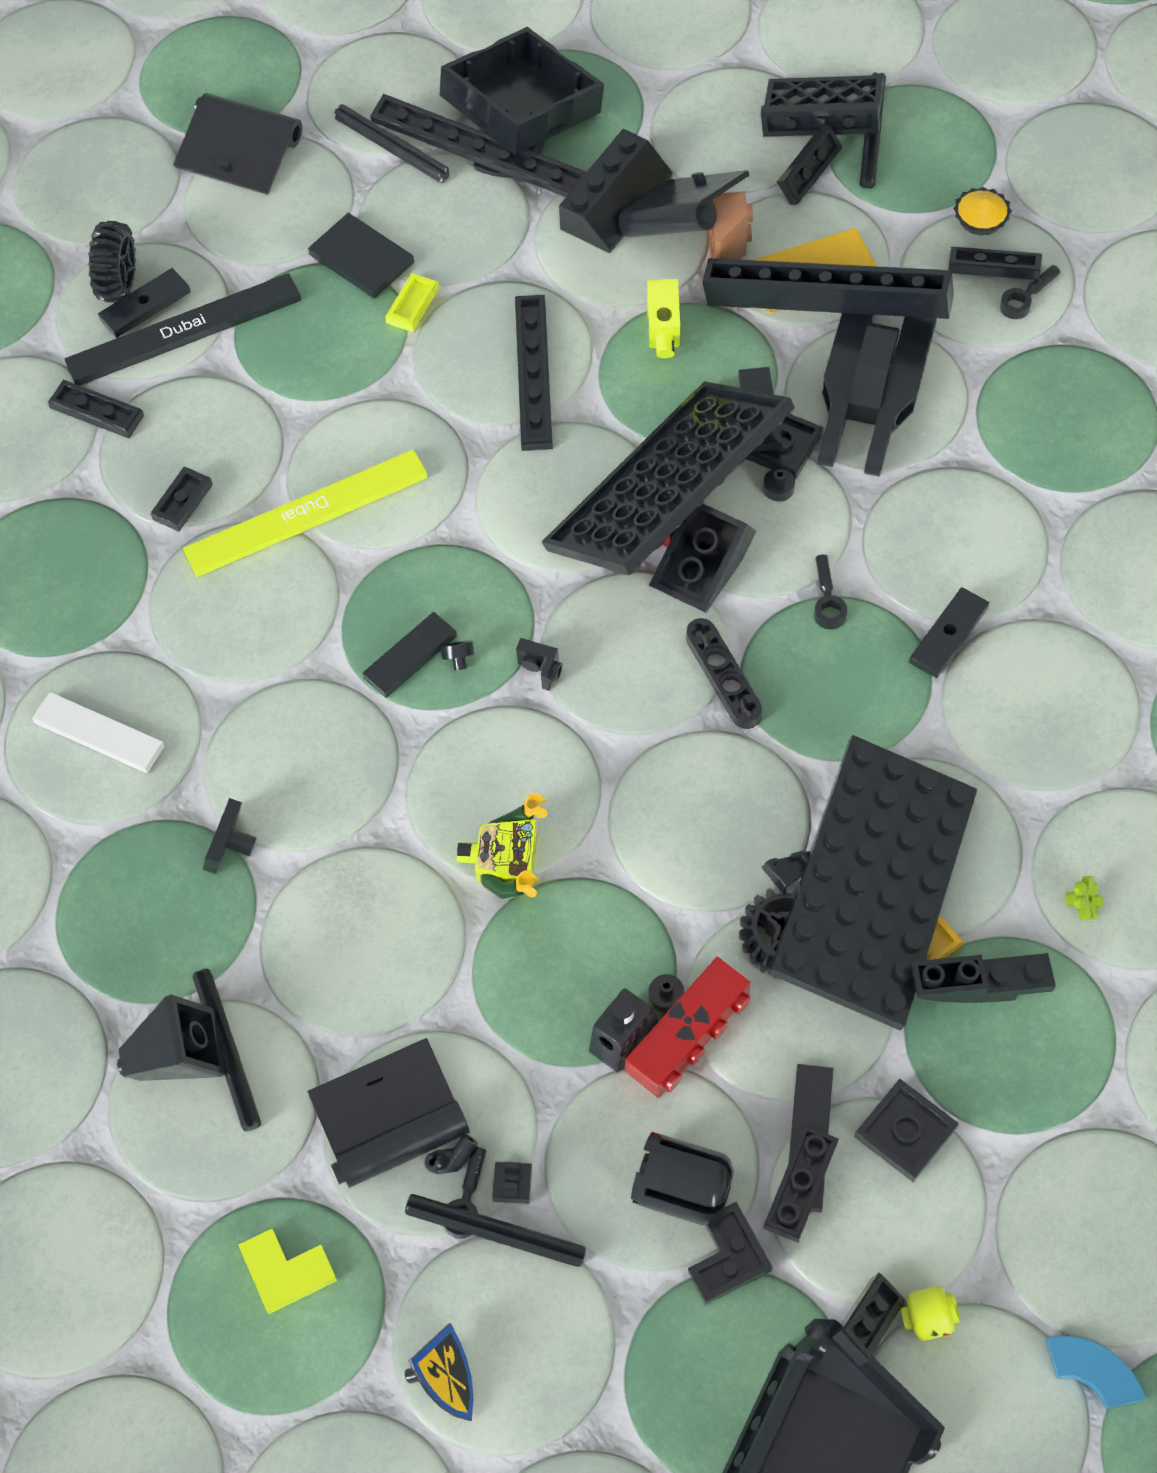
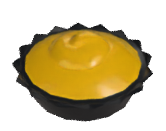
(982, 211)

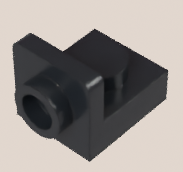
(542, 658)

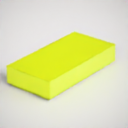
(412, 302)

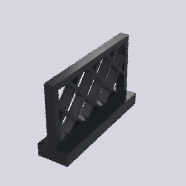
(809, 113)

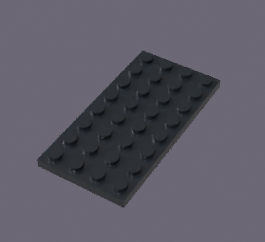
(667, 476)
(874, 882)

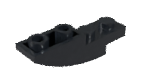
(982, 981)

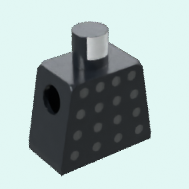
(624, 1025)

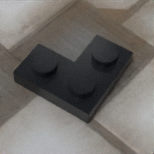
(738, 1259)

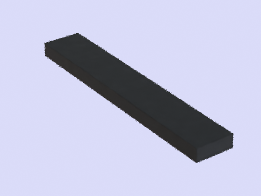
(533, 373)

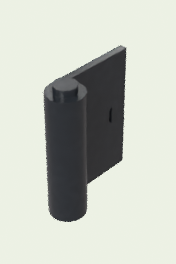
(236, 142)
(678, 205)
(387, 1113)

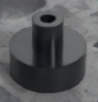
(779, 484)
(457, 652)
(665, 992)

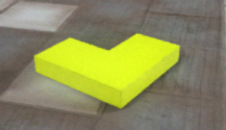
(281, 1280)

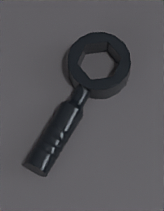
(1025, 295)
(828, 599)
(469, 1187)

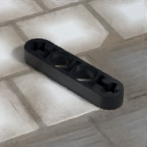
(719, 674)

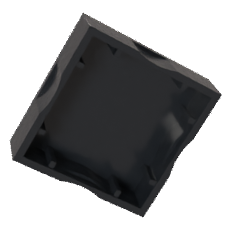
(521, 90)

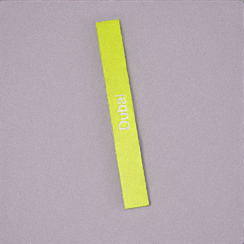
(304, 513)

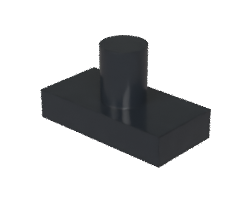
(228, 838)

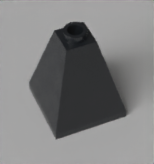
(174, 1043)

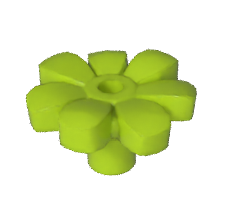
(1085, 898)

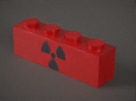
(688, 1027)

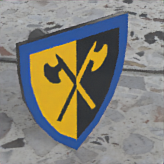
(444, 1373)

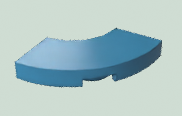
(1097, 1368)

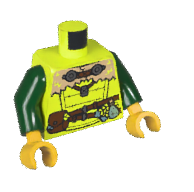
(507, 851)

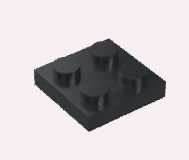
(906, 1130)

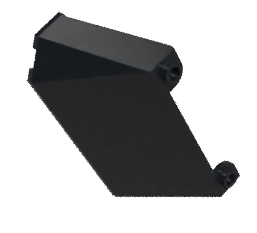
(833, 1415)

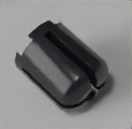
(683, 1180)

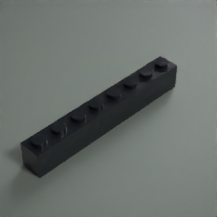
(829, 288)

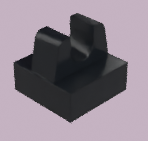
(512, 1182)

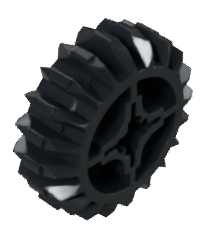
(111, 261)
(765, 914)

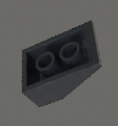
(702, 557)

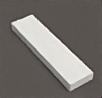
(98, 732)

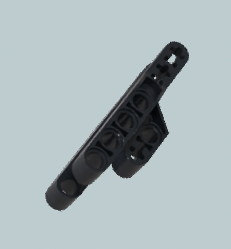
(858, 378)

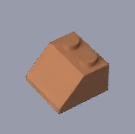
(731, 230)

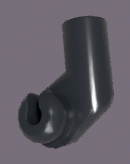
(451, 1159)

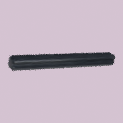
(392, 143)
(871, 150)
(234, 1070)
(495, 1230)

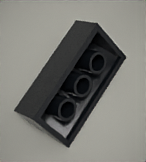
(616, 179)

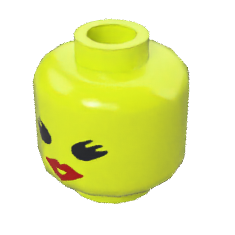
(931, 1313)

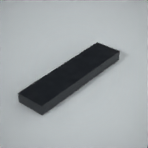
(812, 1109)

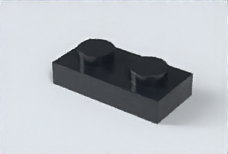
(181, 499)

